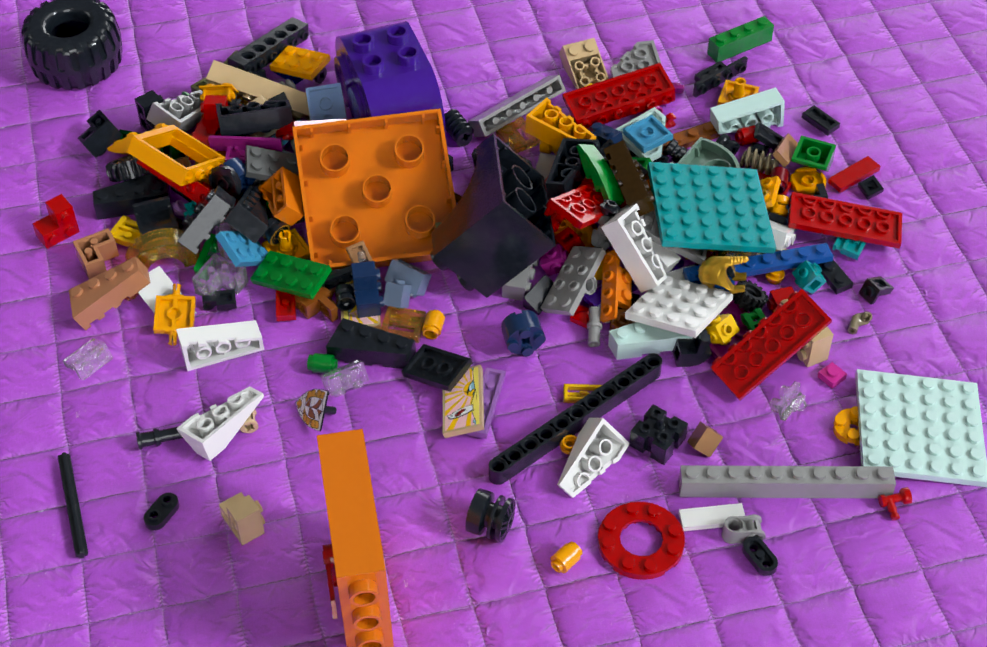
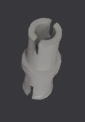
(594, 326)

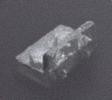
(88, 358)

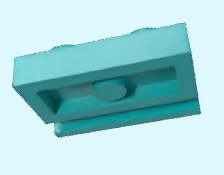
(849, 247)

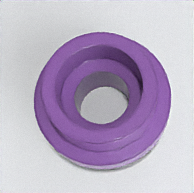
(178, 208)

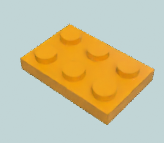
(300, 62)

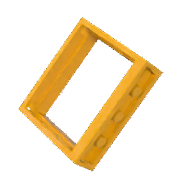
(145, 146)

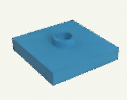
(647, 134)

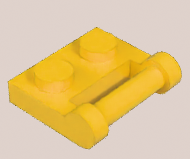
(123, 234)

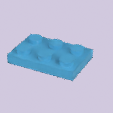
(241, 249)

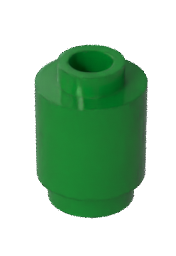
(322, 363)

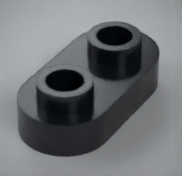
(162, 510)
(761, 556)

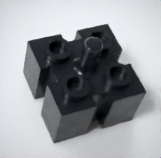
(658, 434)

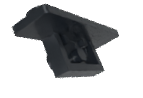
(717, 74)

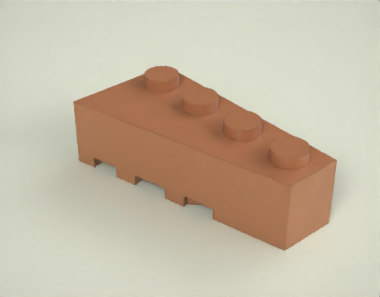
(107, 290)

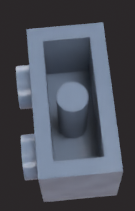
(412, 275)

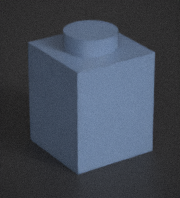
(397, 294)

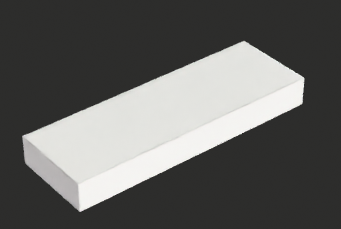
(709, 516)

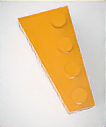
(551, 125)

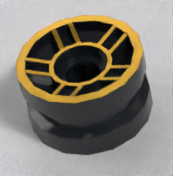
(274, 229)

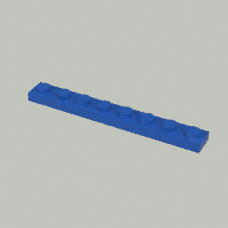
(773, 262)

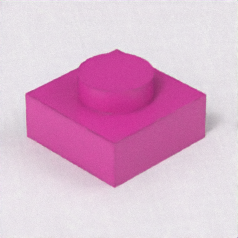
(832, 375)

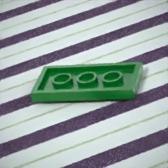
(291, 274)

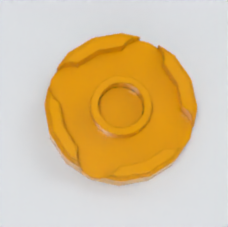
(805, 180)

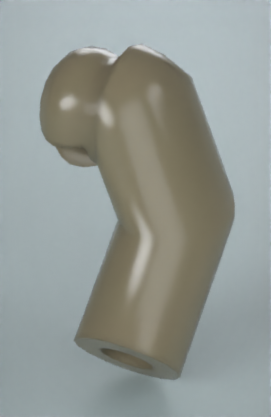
(859, 320)

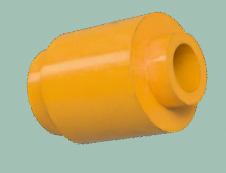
(433, 324)
(566, 557)

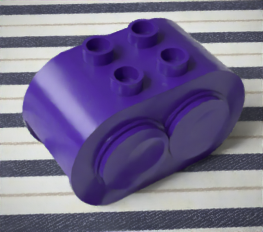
(385, 72)

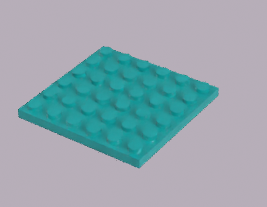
(710, 208)

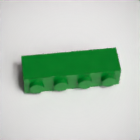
(740, 39)

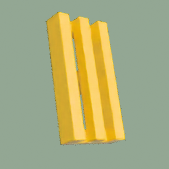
(573, 397)

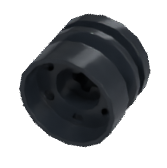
(486, 514)

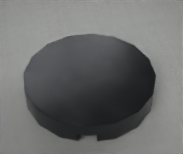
(229, 179)

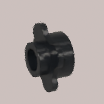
(609, 207)

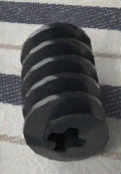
(458, 127)

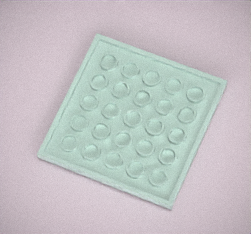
(921, 427)

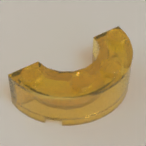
(159, 245)

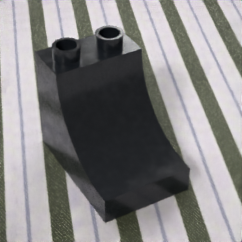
(496, 223)

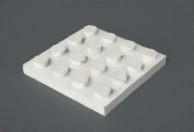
(679, 306)

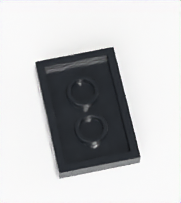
(437, 367)

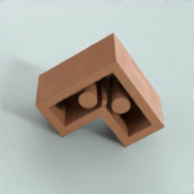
(95, 250)

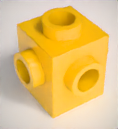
(722, 329)

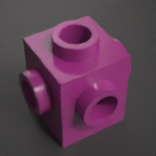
(553, 260)

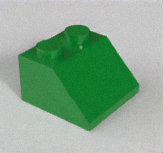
(814, 153)

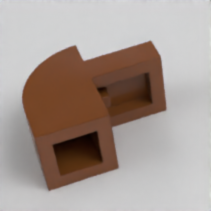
(321, 302)

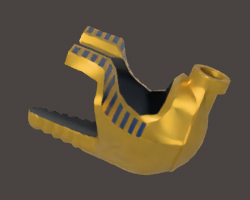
(715, 269)

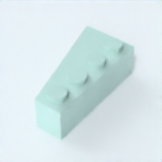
(748, 111)

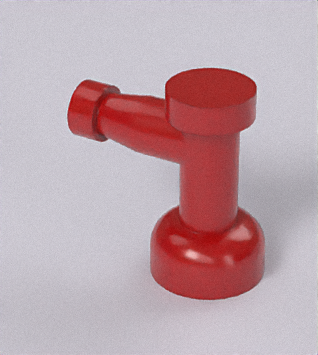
(889, 501)

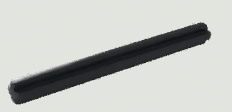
(72, 505)

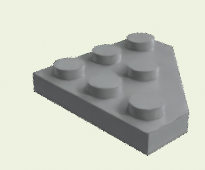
(641, 56)

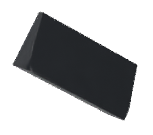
(535, 297)

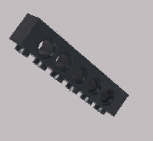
(269, 46)

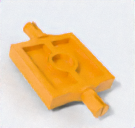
(173, 313)

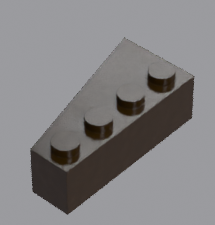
(630, 178)

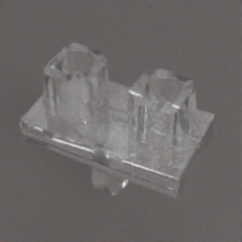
(790, 401)

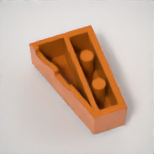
(284, 196)

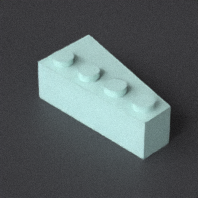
(640, 339)

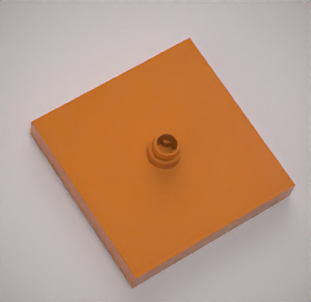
(374, 184)

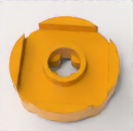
(842, 426)

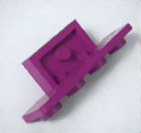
(236, 145)

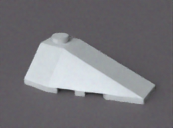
(214, 430)
(593, 452)

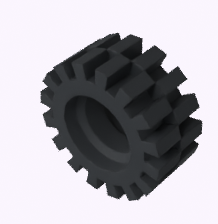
(751, 298)

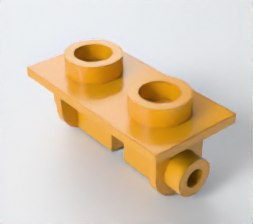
(224, 89)

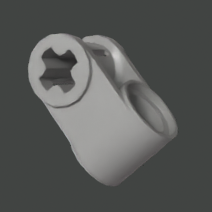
(743, 527)

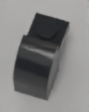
(692, 351)

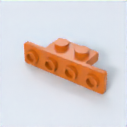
(615, 287)

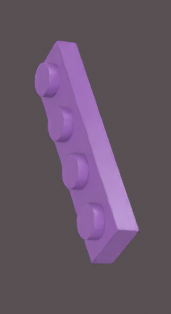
(492, 385)

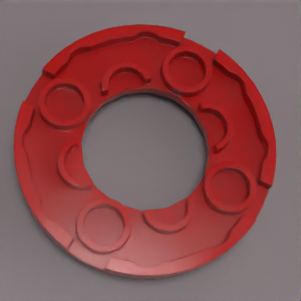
(641, 566)

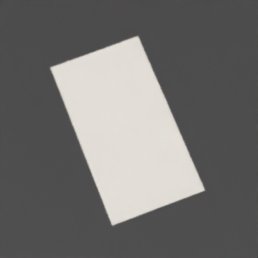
(159, 285)

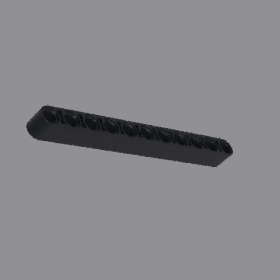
(574, 418)

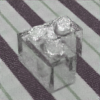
(218, 274)

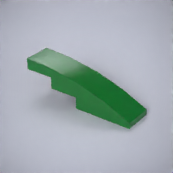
(600, 173)

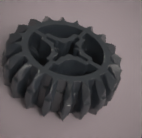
(124, 169)

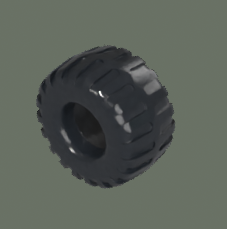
(72, 43)

